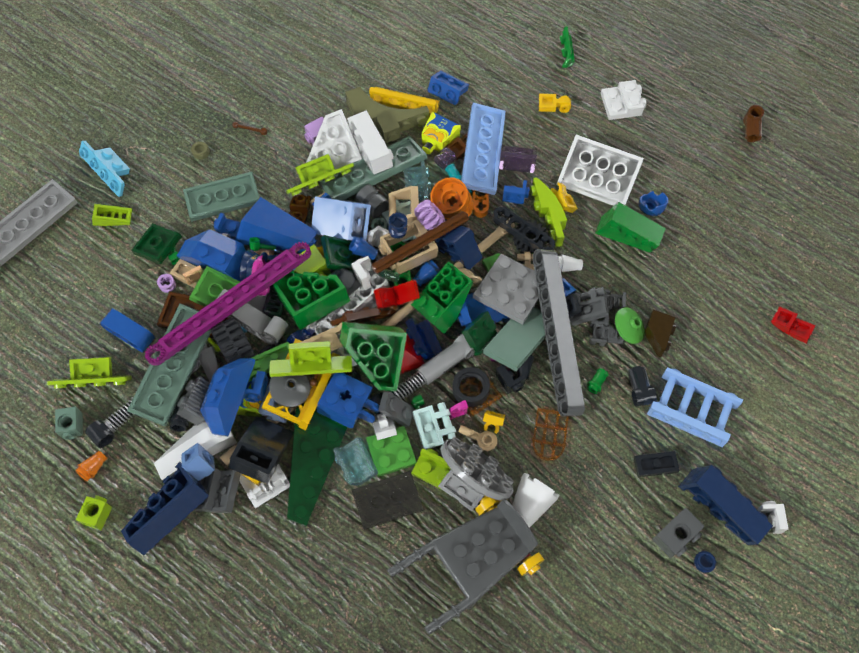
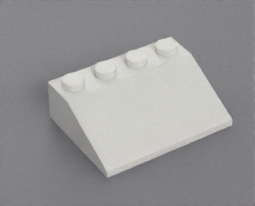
(600, 171)

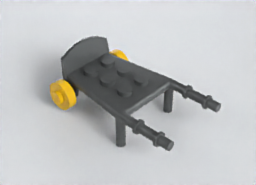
(480, 553)

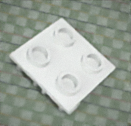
(260, 494)

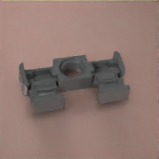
(604, 333)

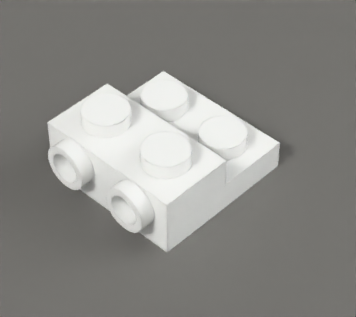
(623, 100)

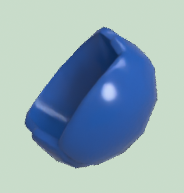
(653, 204)

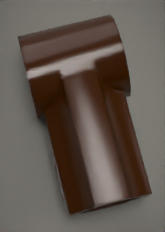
(753, 123)

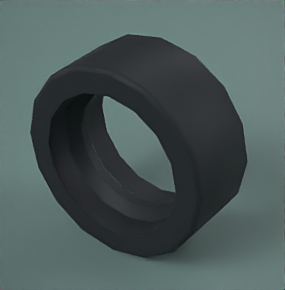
(475, 373)

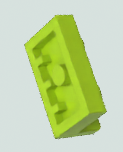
(430, 467)

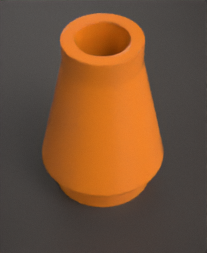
(90, 467)

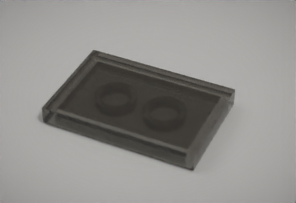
(387, 500)

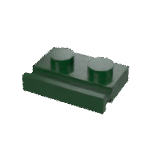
(480, 332)

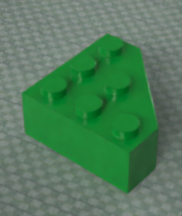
(310, 296)
(376, 351)

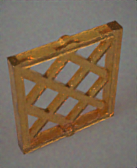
(486, 404)

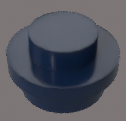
(704, 562)

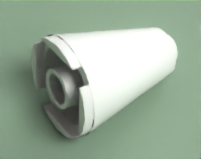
(533, 499)

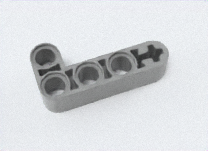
(259, 324)

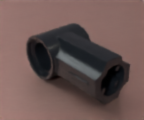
(642, 392)

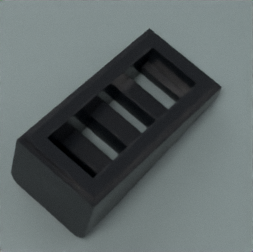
(270, 313)

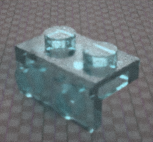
(418, 177)
(355, 462)

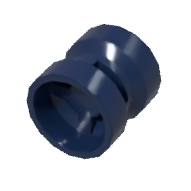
(397, 225)

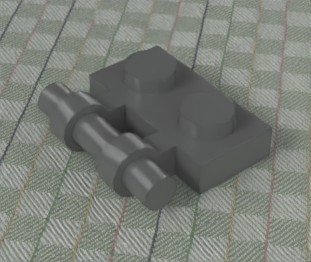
(591, 309)

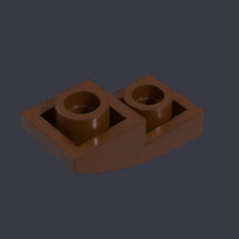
(300, 207)

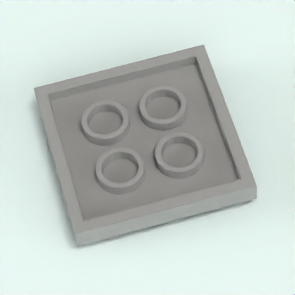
(509, 289)

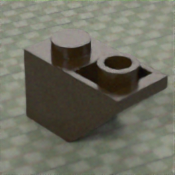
(658, 331)

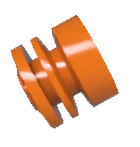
(448, 192)

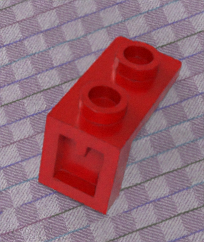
(396, 295)

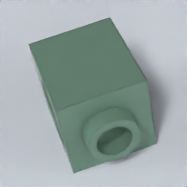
(63, 417)

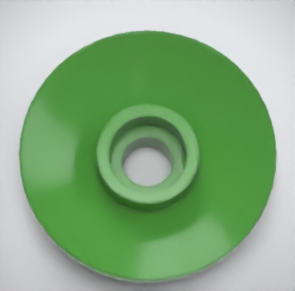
(629, 325)

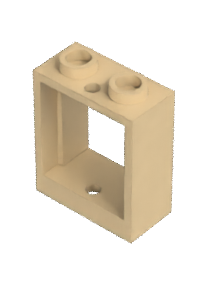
(413, 228)

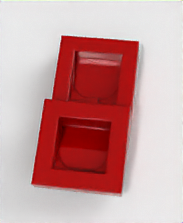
(791, 325)

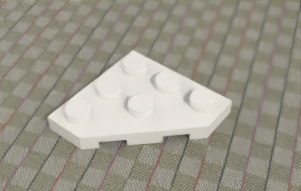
(336, 140)

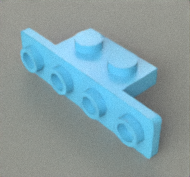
(106, 165)

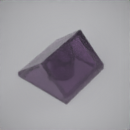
(518, 159)

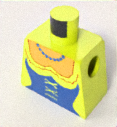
(438, 133)

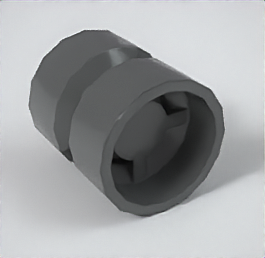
(370, 195)

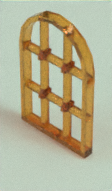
(544, 441)

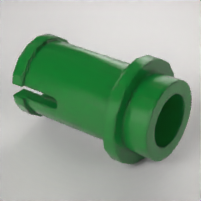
(597, 381)

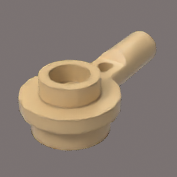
(486, 440)

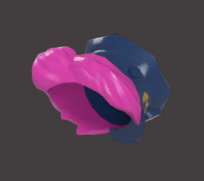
(252, 262)

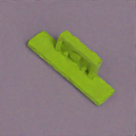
(316, 171)
(310, 359)
(90, 371)

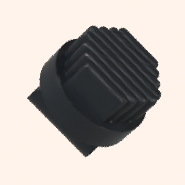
(345, 277)

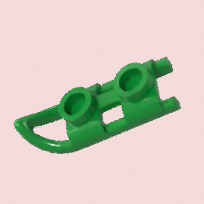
(567, 51)

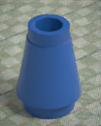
(363, 248)
(426, 273)

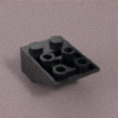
(260, 449)

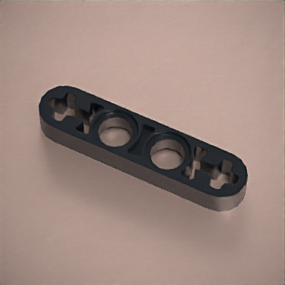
(521, 232)

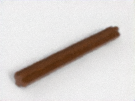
(419, 242)

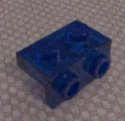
(424, 337)

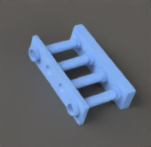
(679, 418)

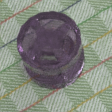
(445, 158)

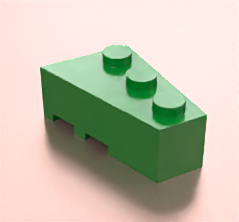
(630, 228)

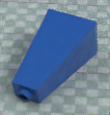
(274, 227)

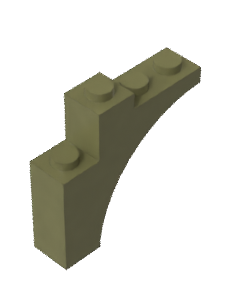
(386, 119)

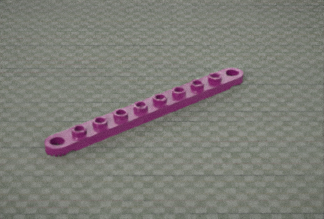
(227, 303)

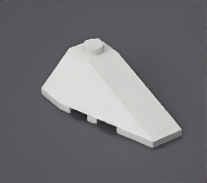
(197, 434)

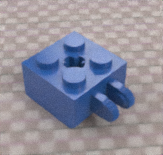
(356, 398)

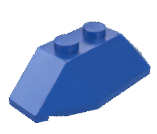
(214, 251)
(226, 395)

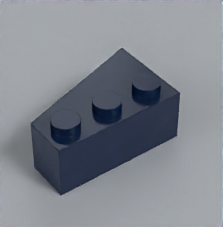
(461, 246)

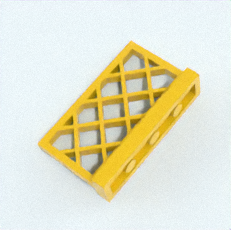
(310, 405)

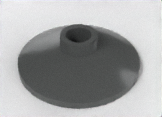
(289, 396)

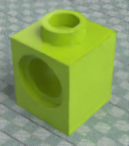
(98, 520)

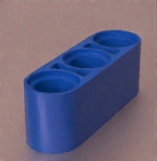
(127, 330)

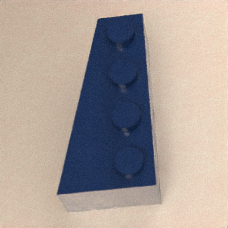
(727, 503)
(164, 510)

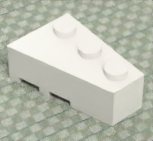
(370, 143)

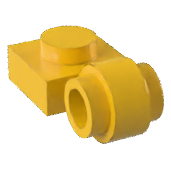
(548, 103)

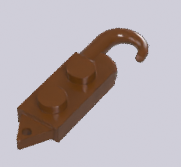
(364, 315)

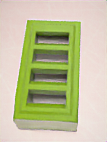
(98, 220)

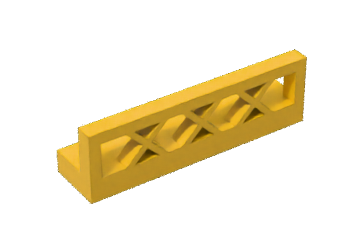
(402, 100)

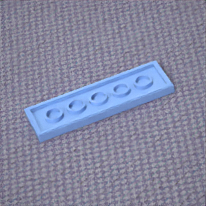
(483, 148)

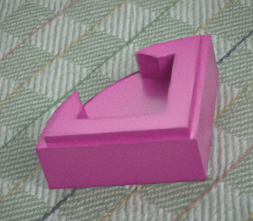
(458, 410)

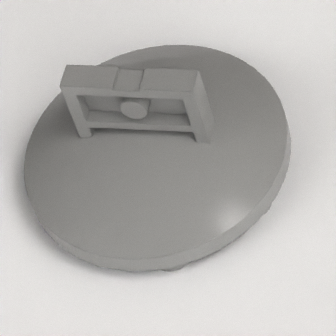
(471, 475)

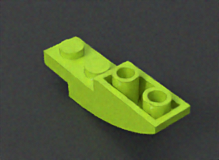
(550, 208)

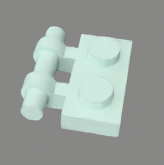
(428, 426)

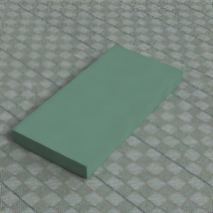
(221, 196)
(517, 341)

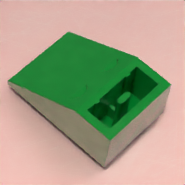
(444, 297)

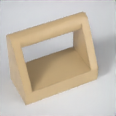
(408, 193)

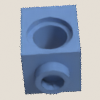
(198, 462)

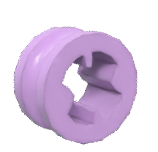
(163, 287)

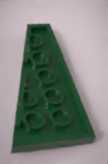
(311, 463)

